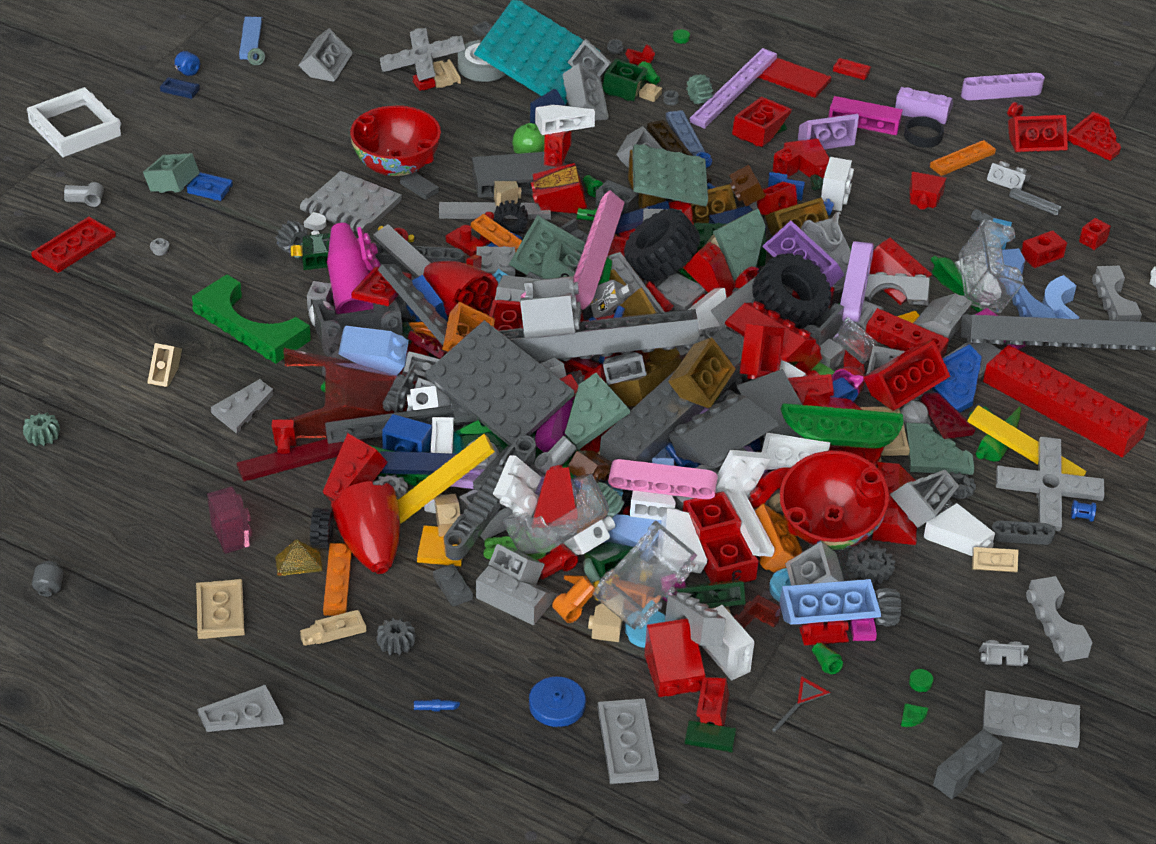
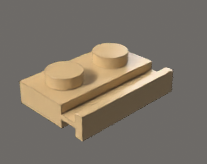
(445, 74)

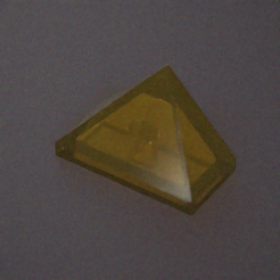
(298, 559)

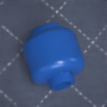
(187, 63)

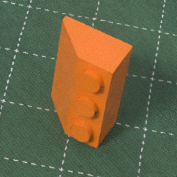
(784, 543)

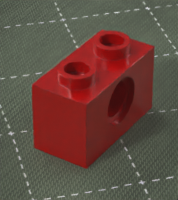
(777, 198)
(1043, 249)

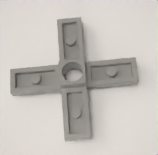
(422, 53)
(1050, 472)

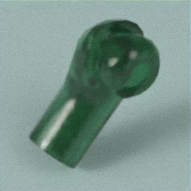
(816, 182)

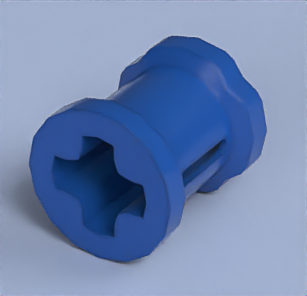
(1083, 510)

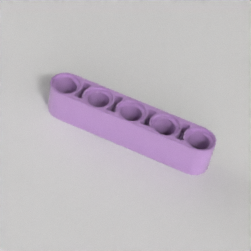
(1002, 86)
(856, 280)

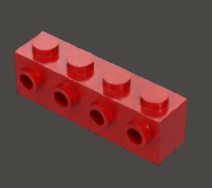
(901, 334)

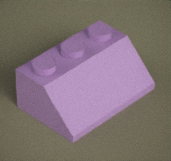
(923, 103)
(831, 131)

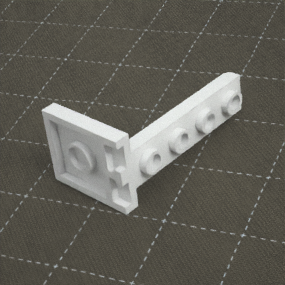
(737, 479)

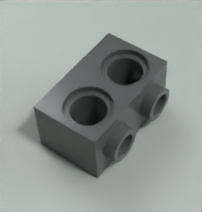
(627, 195)

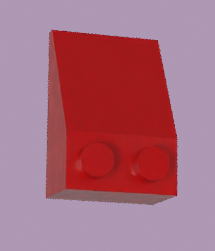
(760, 121)
(711, 269)

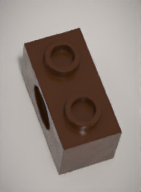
(746, 186)
(590, 463)

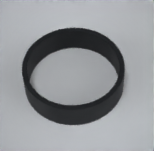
(921, 141)

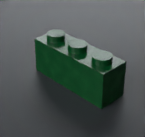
(716, 593)

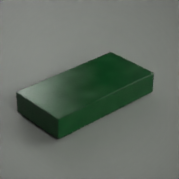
(710, 736)

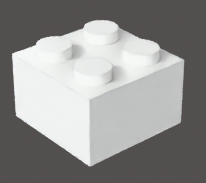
(837, 182)

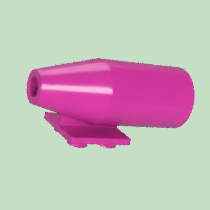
(348, 265)

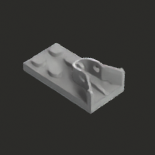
(831, 240)

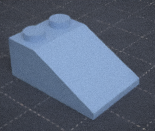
(374, 348)

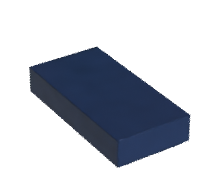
(179, 88)

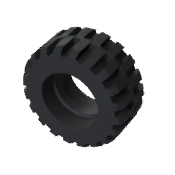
(662, 245)
(803, 279)

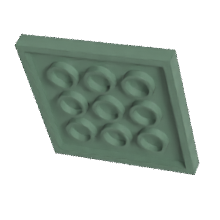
(669, 175)
(536, 242)

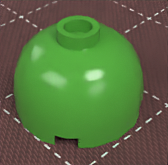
(528, 139)

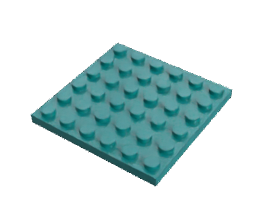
(530, 48)

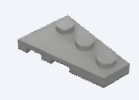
(240, 406)
(241, 711)

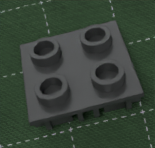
(398, 392)

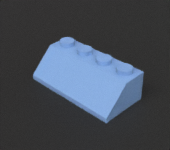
(829, 602)

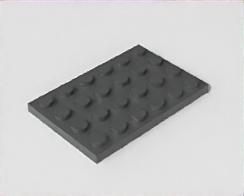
(499, 383)

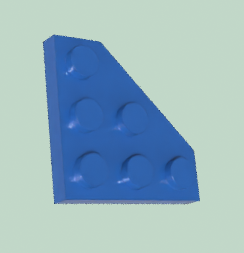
(964, 373)

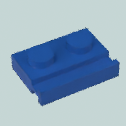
(209, 186)

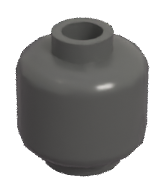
(47, 578)

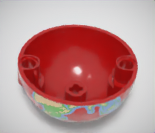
(401, 142)
(826, 502)

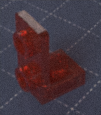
(761, 609)

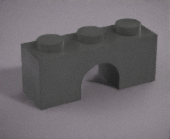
(975, 755)

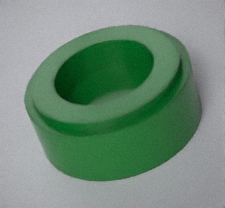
(681, 36)
(921, 680)

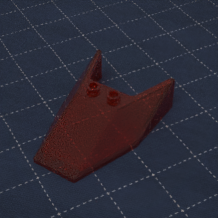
(350, 392)

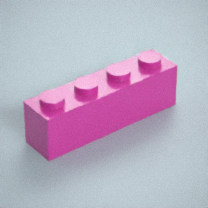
(871, 115)

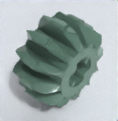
(699, 89)
(41, 429)
(613, 499)

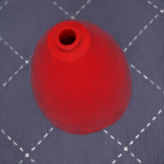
(461, 283)
(369, 523)

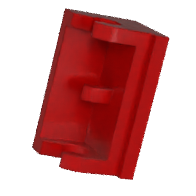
(713, 701)

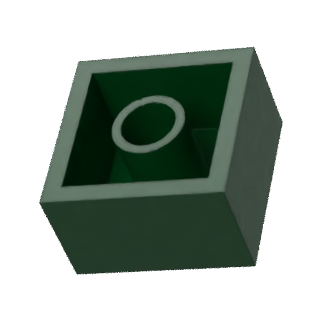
(624, 80)

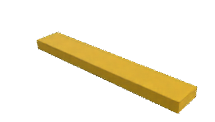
(1015, 439)
(444, 477)

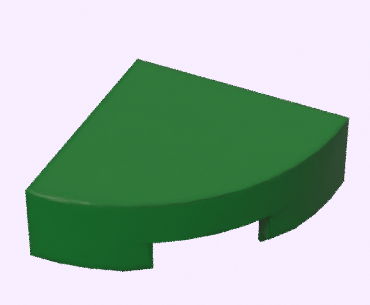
(913, 715)

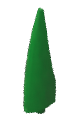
(949, 276)
(993, 449)

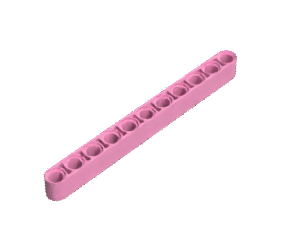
(597, 247)

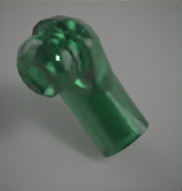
(406, 328)

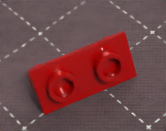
(819, 633)

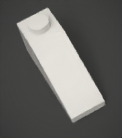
(563, 118)

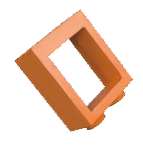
(465, 315)

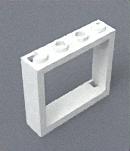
(79, 141)

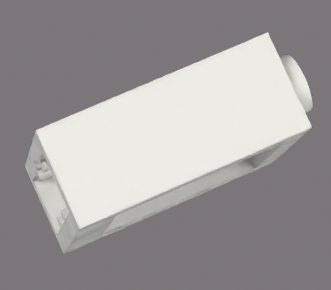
(736, 650)

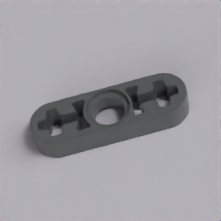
(1030, 527)

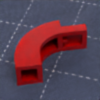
(766, 486)

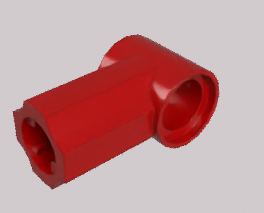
(559, 558)

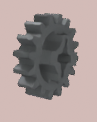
(870, 562)

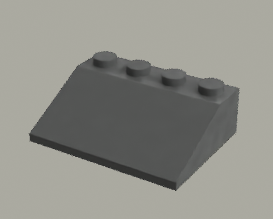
(721, 429)

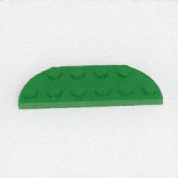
(843, 426)

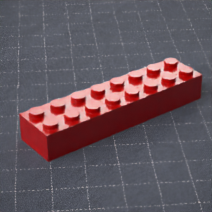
(1065, 400)

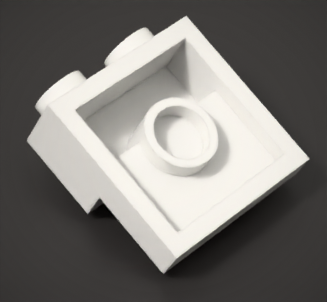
(518, 486)

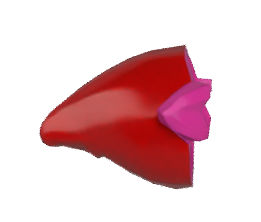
(852, 375)

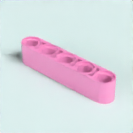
(663, 479)

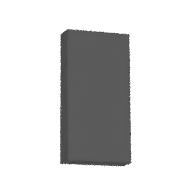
(419, 185)

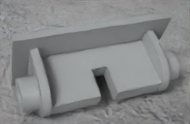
(1012, 651)

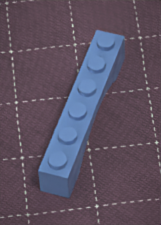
(1023, 300)

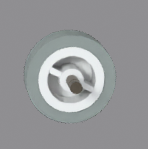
(474, 67)

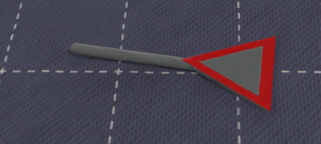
(807, 692)

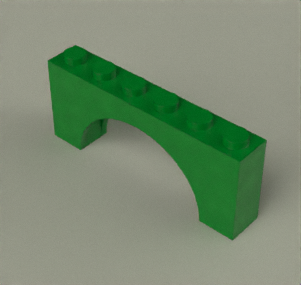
(216, 305)

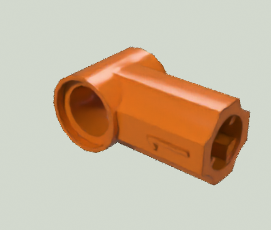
(570, 604)

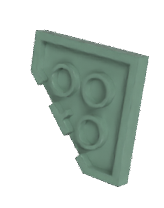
(741, 241)
(593, 411)
(933, 454)

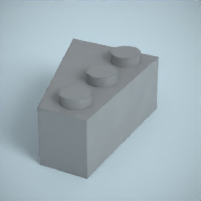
(925, 496)

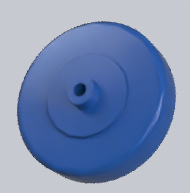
(557, 701)

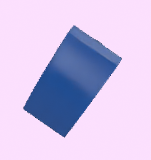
(775, 178)

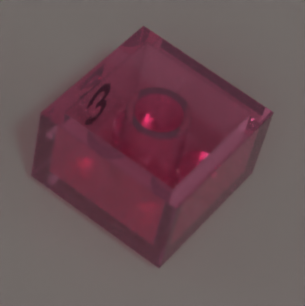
(229, 519)

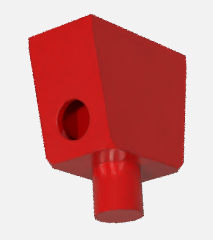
(926, 190)

